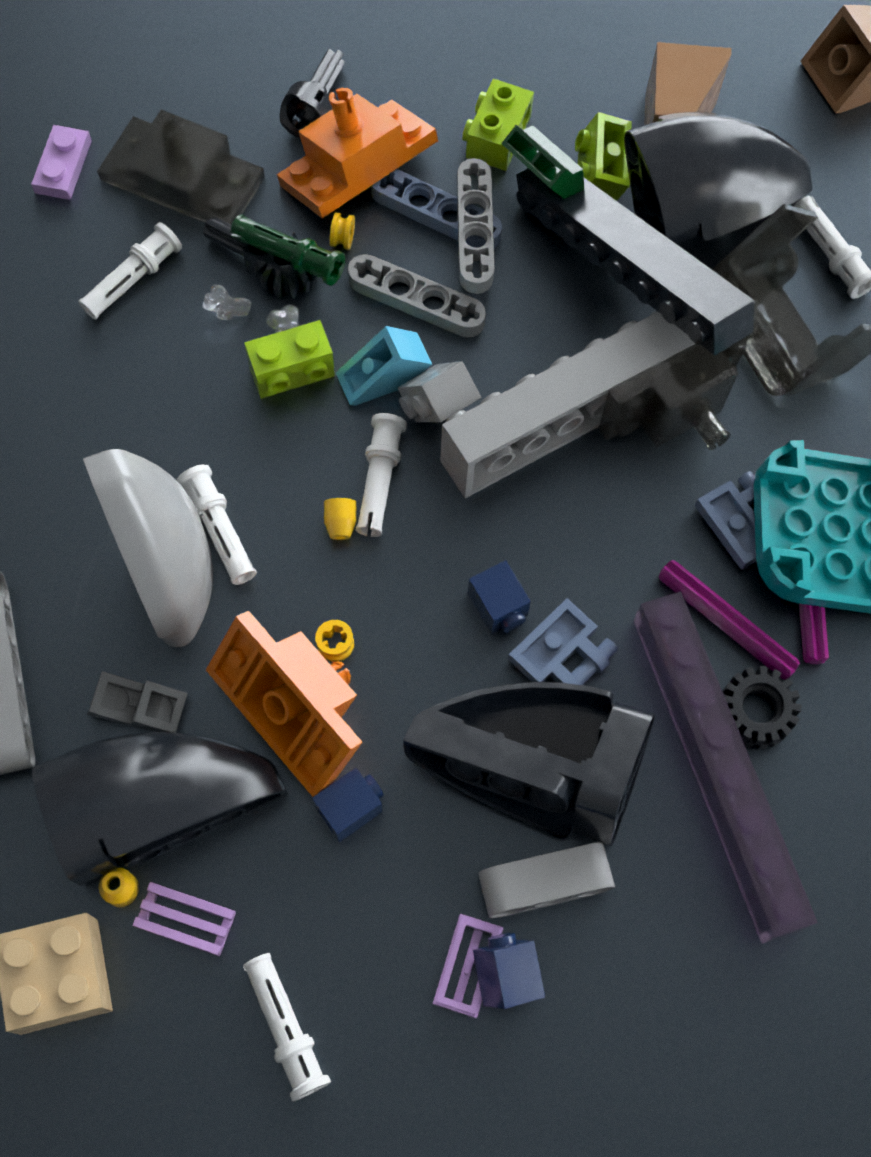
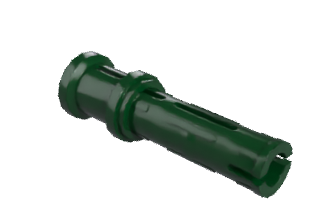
(302, 254)

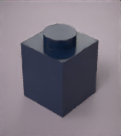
(499, 598)
(349, 803)
(508, 972)

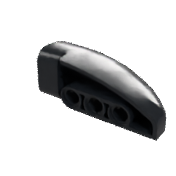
(710, 174)
(537, 753)
(145, 797)

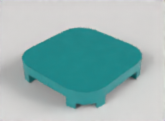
(814, 527)

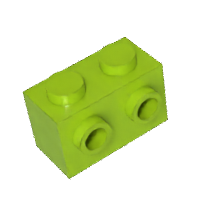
(496, 116)
(603, 154)
(290, 359)

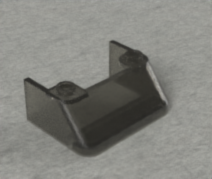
(781, 344)

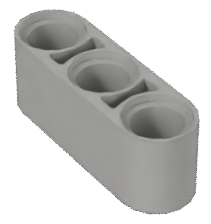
(546, 880)

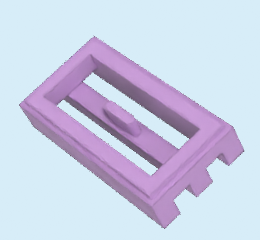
(149, 906)
(456, 1004)

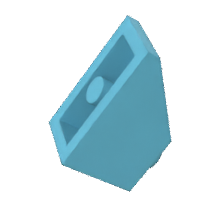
(383, 365)

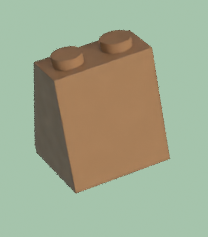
(842, 59)
(684, 79)

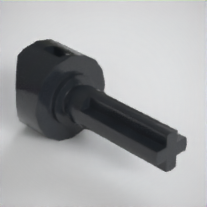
(311, 98)

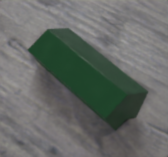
(545, 160)

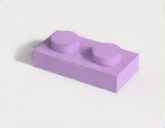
(61, 162)

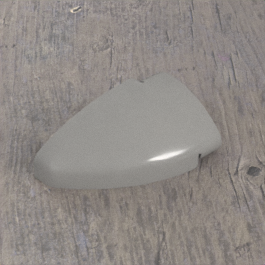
(157, 539)

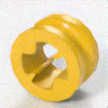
(342, 230)
(342, 649)

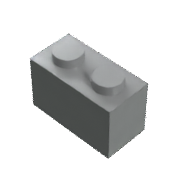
(438, 392)

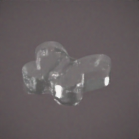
(225, 305)
(283, 319)

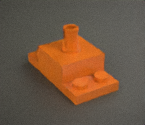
(353, 150)
(289, 699)

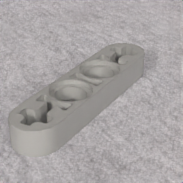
(475, 225)
(413, 300)

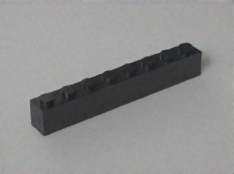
(643, 261)

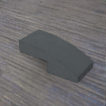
(137, 704)

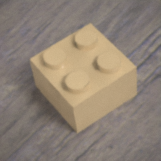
(53, 974)

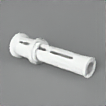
(143, 259)
(844, 259)
(382, 457)
(211, 510)
(293, 1053)

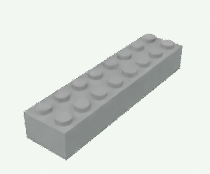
(552, 406)

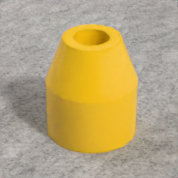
(340, 517)
(125, 893)

